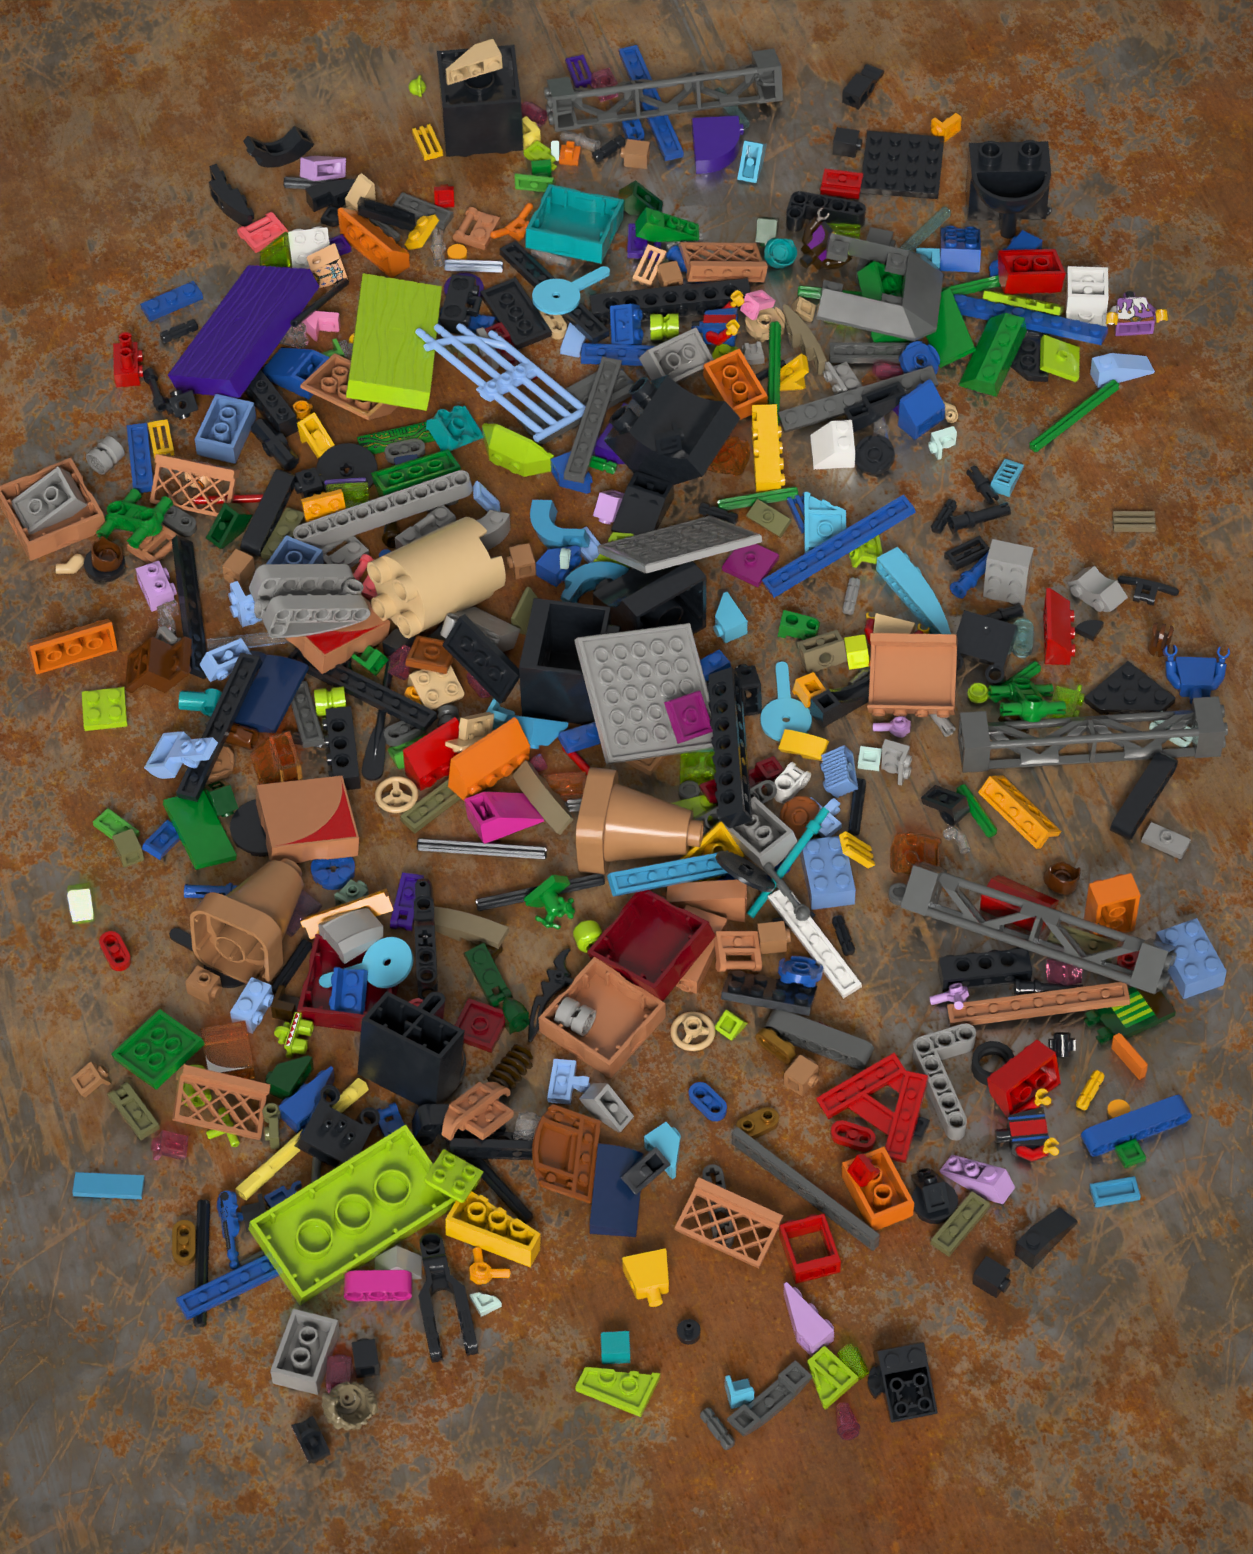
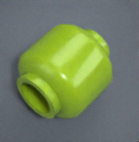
(586, 934)

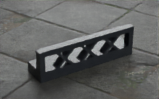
(490, 1147)

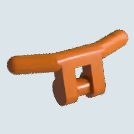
(512, 228)

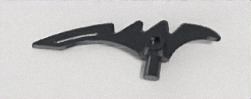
(557, 980)

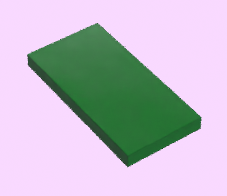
(952, 336)
(200, 831)

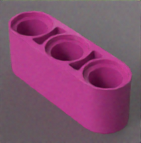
(378, 1285)

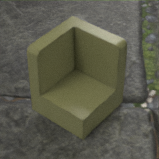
(128, 848)

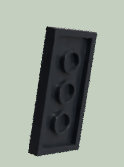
(517, 313)
(482, 659)
(768, 992)

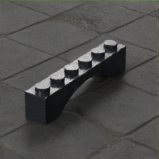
(839, 702)

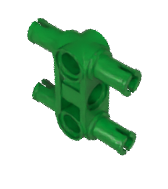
(134, 518)
(1026, 699)

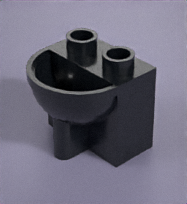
(1007, 182)
(412, 1049)

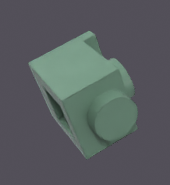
(351, 891)

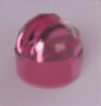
(539, 763)

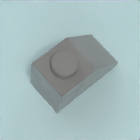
(606, 1106)

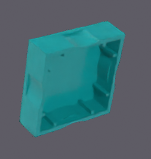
(575, 223)

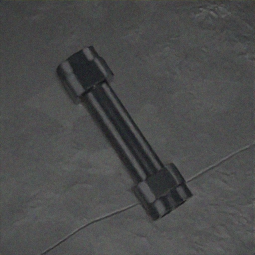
(151, 378)

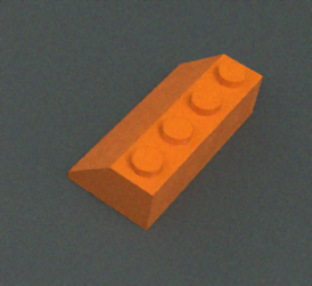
(373, 243)
(72, 646)
(488, 760)

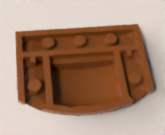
(566, 1152)

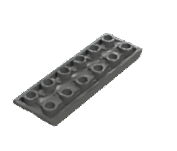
(581, 391)

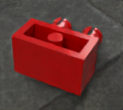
(127, 361)

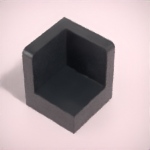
(252, 1211)

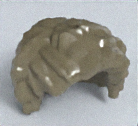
(350, 1411)

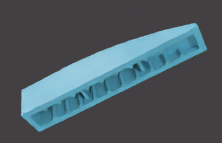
(912, 589)

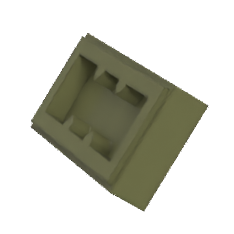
(768, 518)

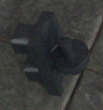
(311, 1440)

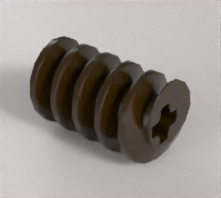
(511, 1067)

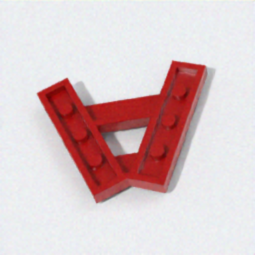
(855, 1096)

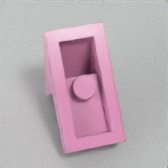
(322, 322)

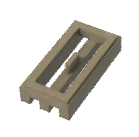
(1134, 518)

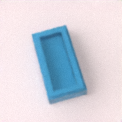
(1114, 1191)

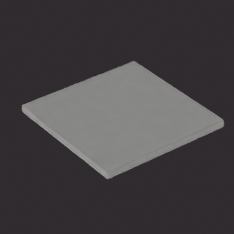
(679, 544)
(629, 682)

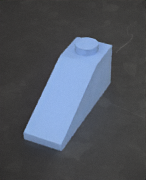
(1119, 367)

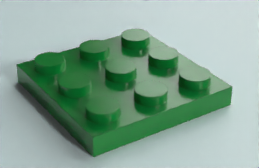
(158, 1049)

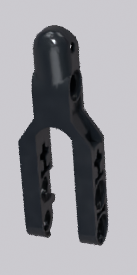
(425, 936)
(437, 1279)

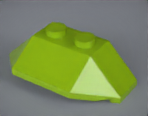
(515, 451)

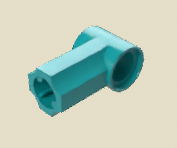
(199, 701)

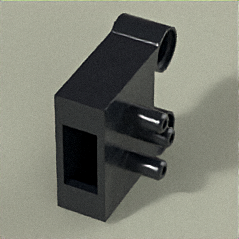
(985, 642)
(333, 1135)

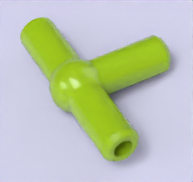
(233, 1139)

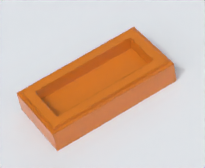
(1129, 1056)

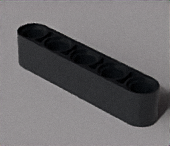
(268, 512)
(1144, 795)

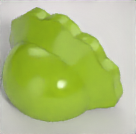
(417, 86)

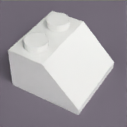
(833, 446)

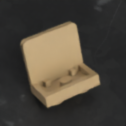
(436, 688)

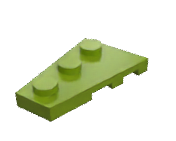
(620, 1389)

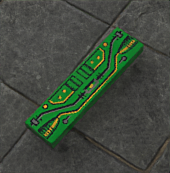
(378, 441)

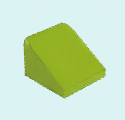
(730, 1024)

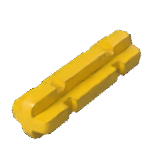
(1090, 1090)

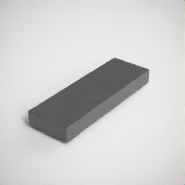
(423, 208)

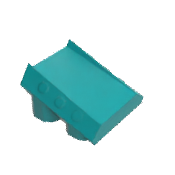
(453, 428)

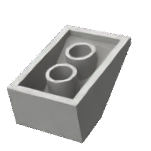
(677, 357)
(49, 501)

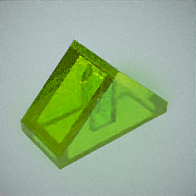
(277, 253)
(80, 903)

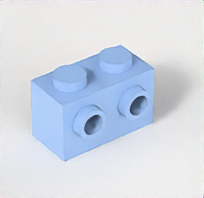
(221, 661)
(252, 1004)

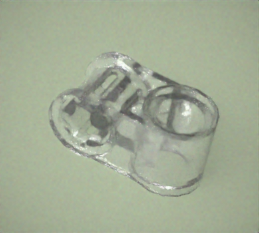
(295, 333)

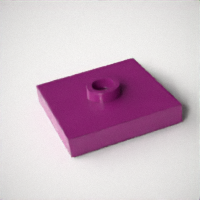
(750, 563)
(688, 716)

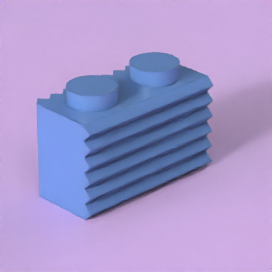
(839, 771)

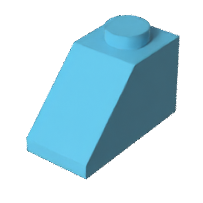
(751, 161)
(729, 620)
(668, 1143)

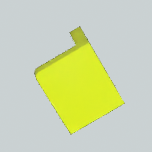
(857, 651)

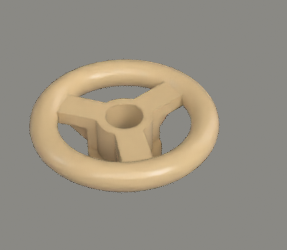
(396, 799)
(690, 1021)

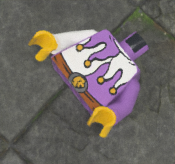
(1134, 315)

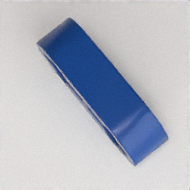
(636, 129)

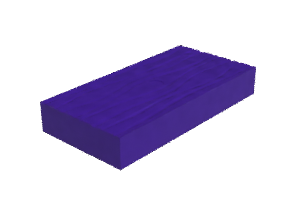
(243, 330)

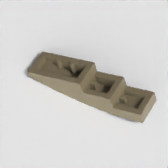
(802, 337)
(542, 797)
(469, 927)

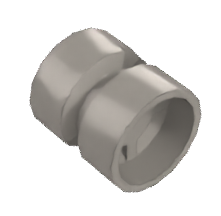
(105, 455)
(578, 1017)

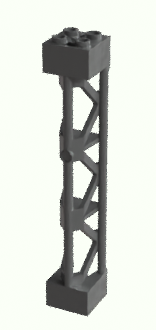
(763, 73)

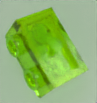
(352, 492)
(1072, 700)

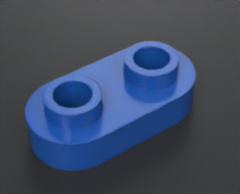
(710, 1101)

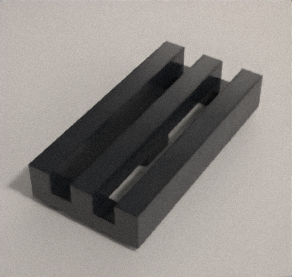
(969, 556)

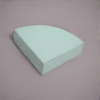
(555, 149)
(565, 555)
(485, 1303)

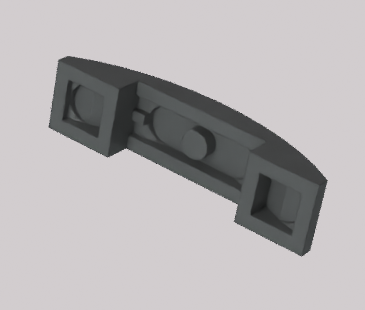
(771, 1401)

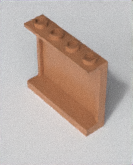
(913, 674)

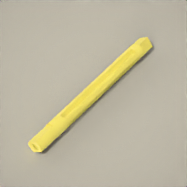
(288, 1151)

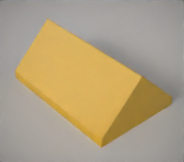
(714, 841)

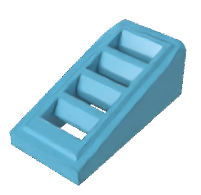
(1002, 487)

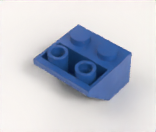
(921, 410)

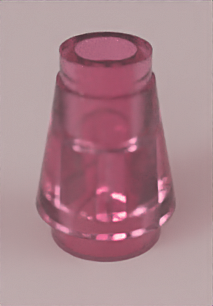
(886, 370)
(846, 1422)

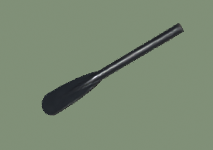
(376, 749)

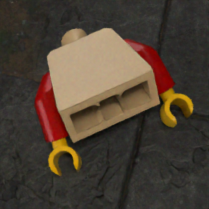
(887, 624)

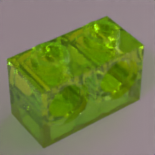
(701, 770)

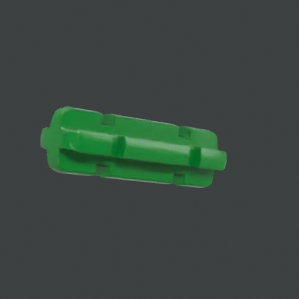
(602, 464)

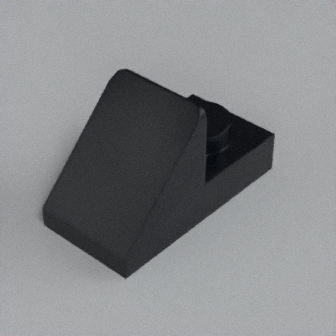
(645, 1170)

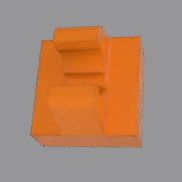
(570, 154)

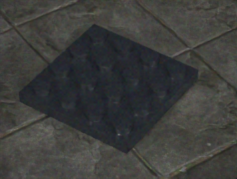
(902, 165)

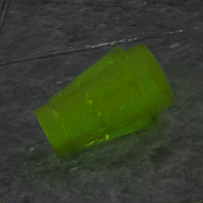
(853, 1360)

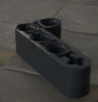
(806, 206)
(429, 1121)

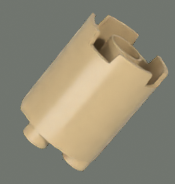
(435, 577)

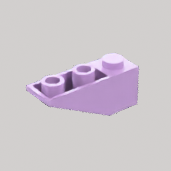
(983, 1179)
(808, 1326)

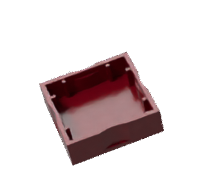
(653, 943)
(315, 998)

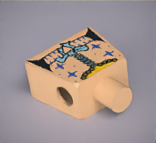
(327, 266)

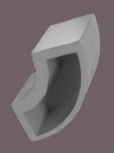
(497, 528)
(1097, 589)

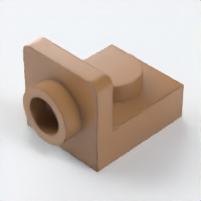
(91, 1078)

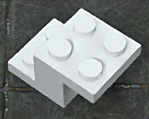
(1087, 294)

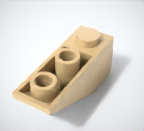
(478, 60)

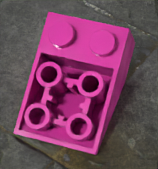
(500, 814)

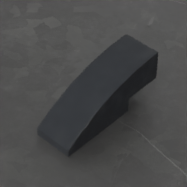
(328, 194)
(874, 405)

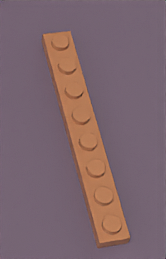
(1040, 1004)

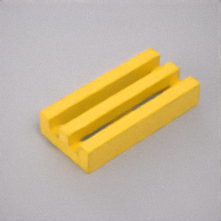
(423, 131)
(163, 450)
(856, 849)

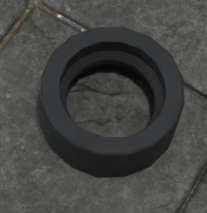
(985, 1049)

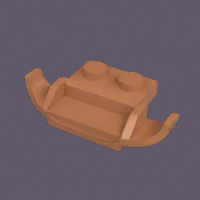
(478, 1111)

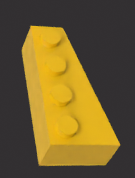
(767, 448)
(492, 1230)

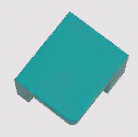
(615, 1347)

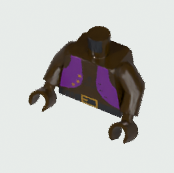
(815, 245)

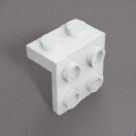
(306, 243)

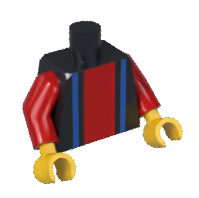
(1028, 1130)

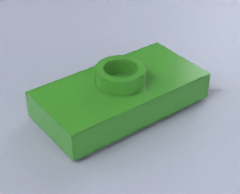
(112, 824)

